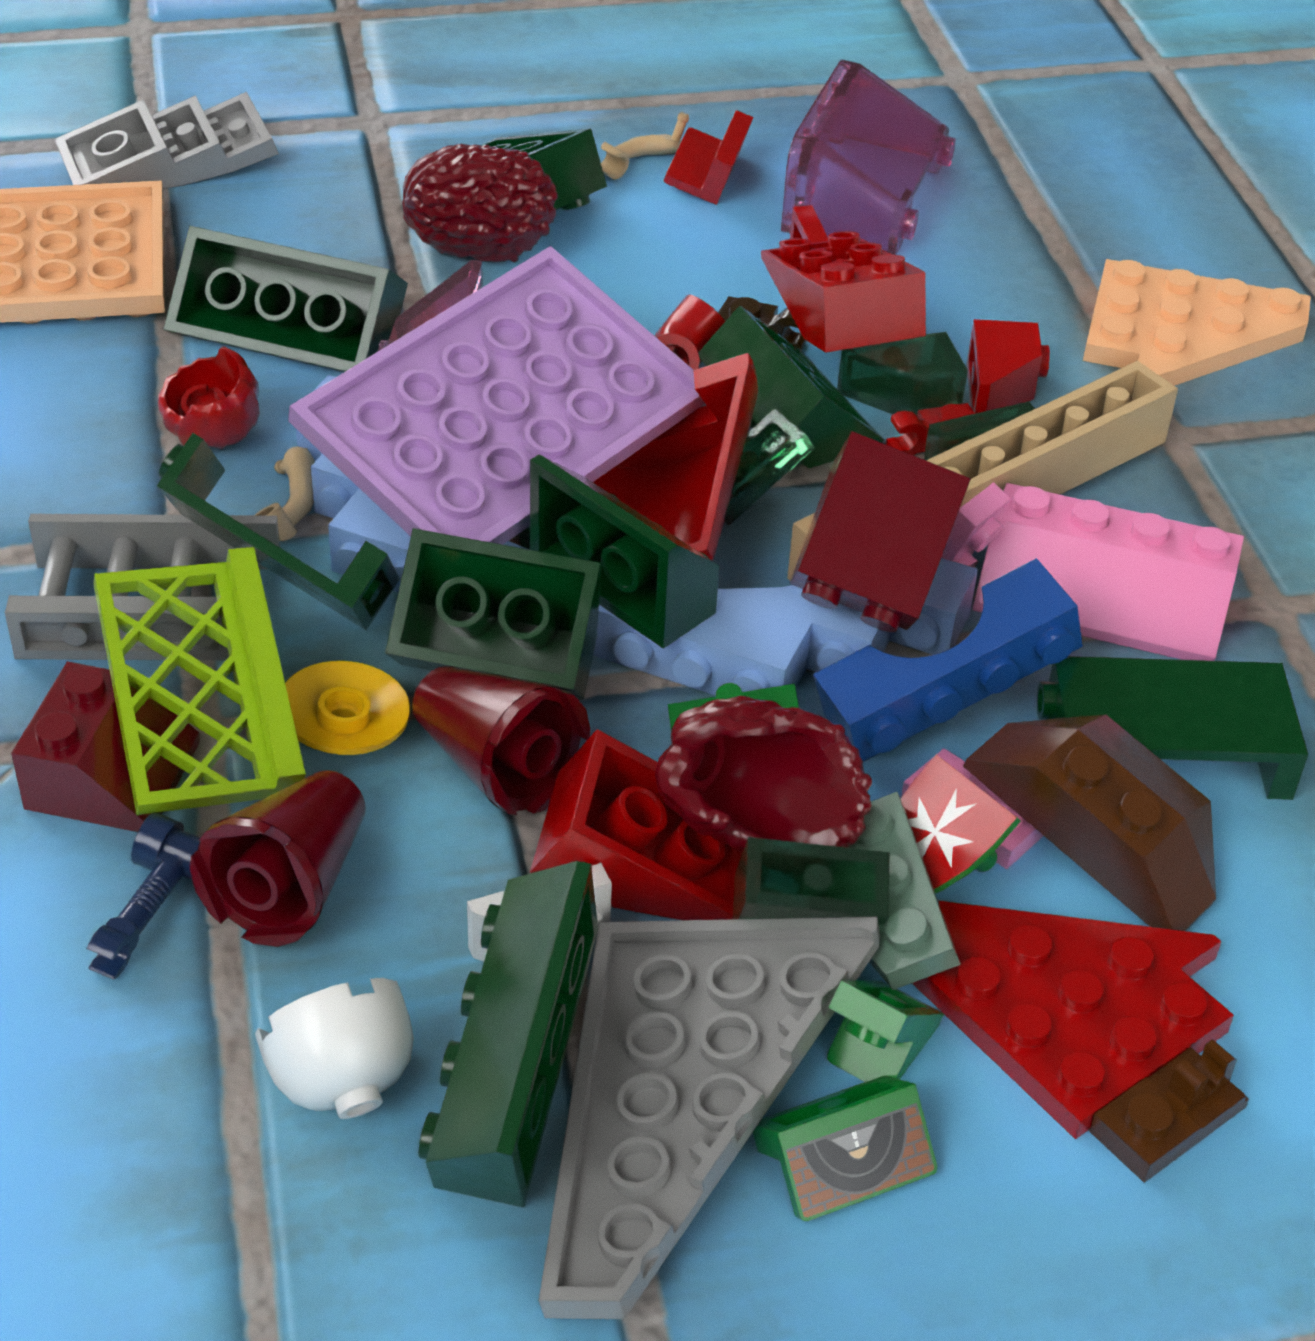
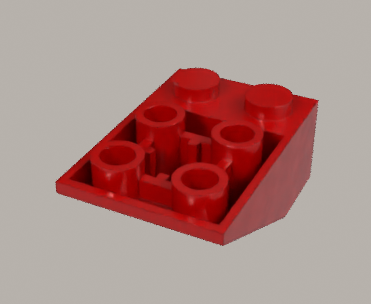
(848, 291)

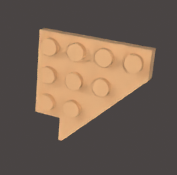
(1187, 321)

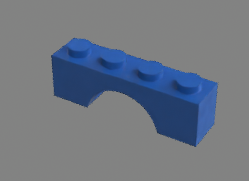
(891, 698)

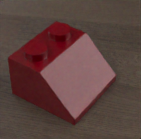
(75, 755)

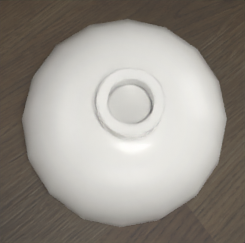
(339, 1047)

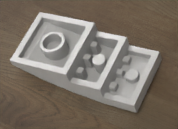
(169, 146)

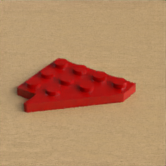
(1075, 1002)

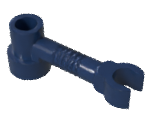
(167, 852)

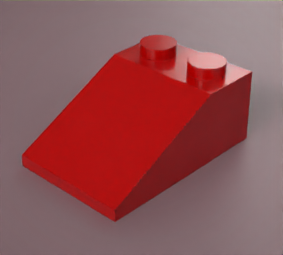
(612, 815)

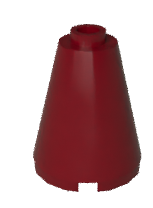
(502, 732)
(279, 858)

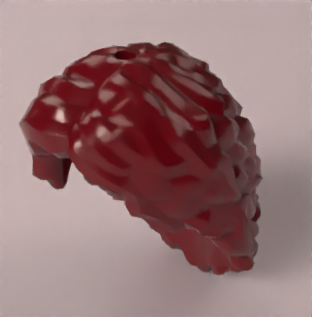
(479, 201)
(764, 774)

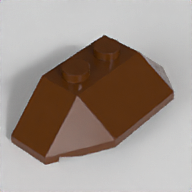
(1109, 811)

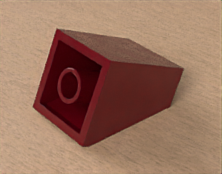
(879, 533)

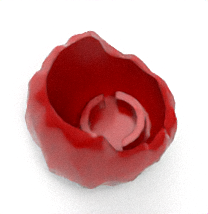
(211, 400)

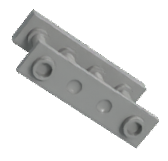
(70, 625)

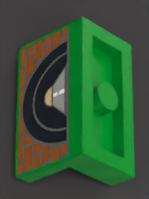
(849, 1145)

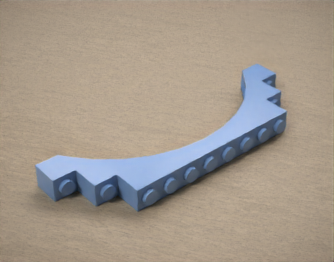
(752, 640)

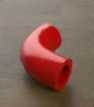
(690, 329)

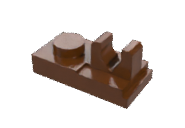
(1170, 1110)

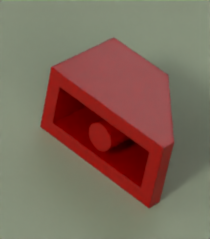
(1004, 363)

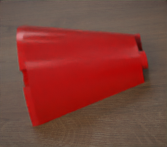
(691, 468)

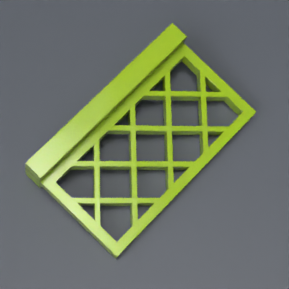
(255, 667)

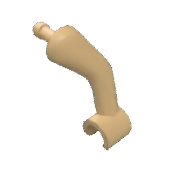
(618, 156)
(297, 466)

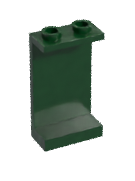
(189, 478)
(1189, 710)

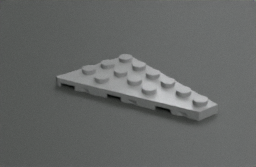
(672, 1074)

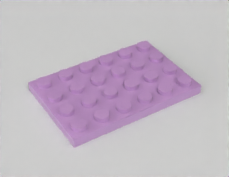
(512, 372)

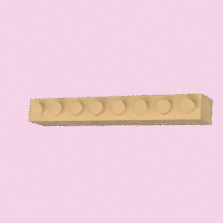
(1059, 441)

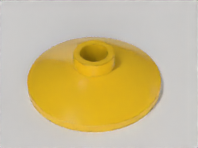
(347, 707)

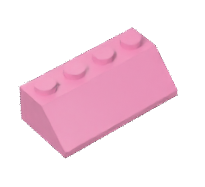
(1128, 571)

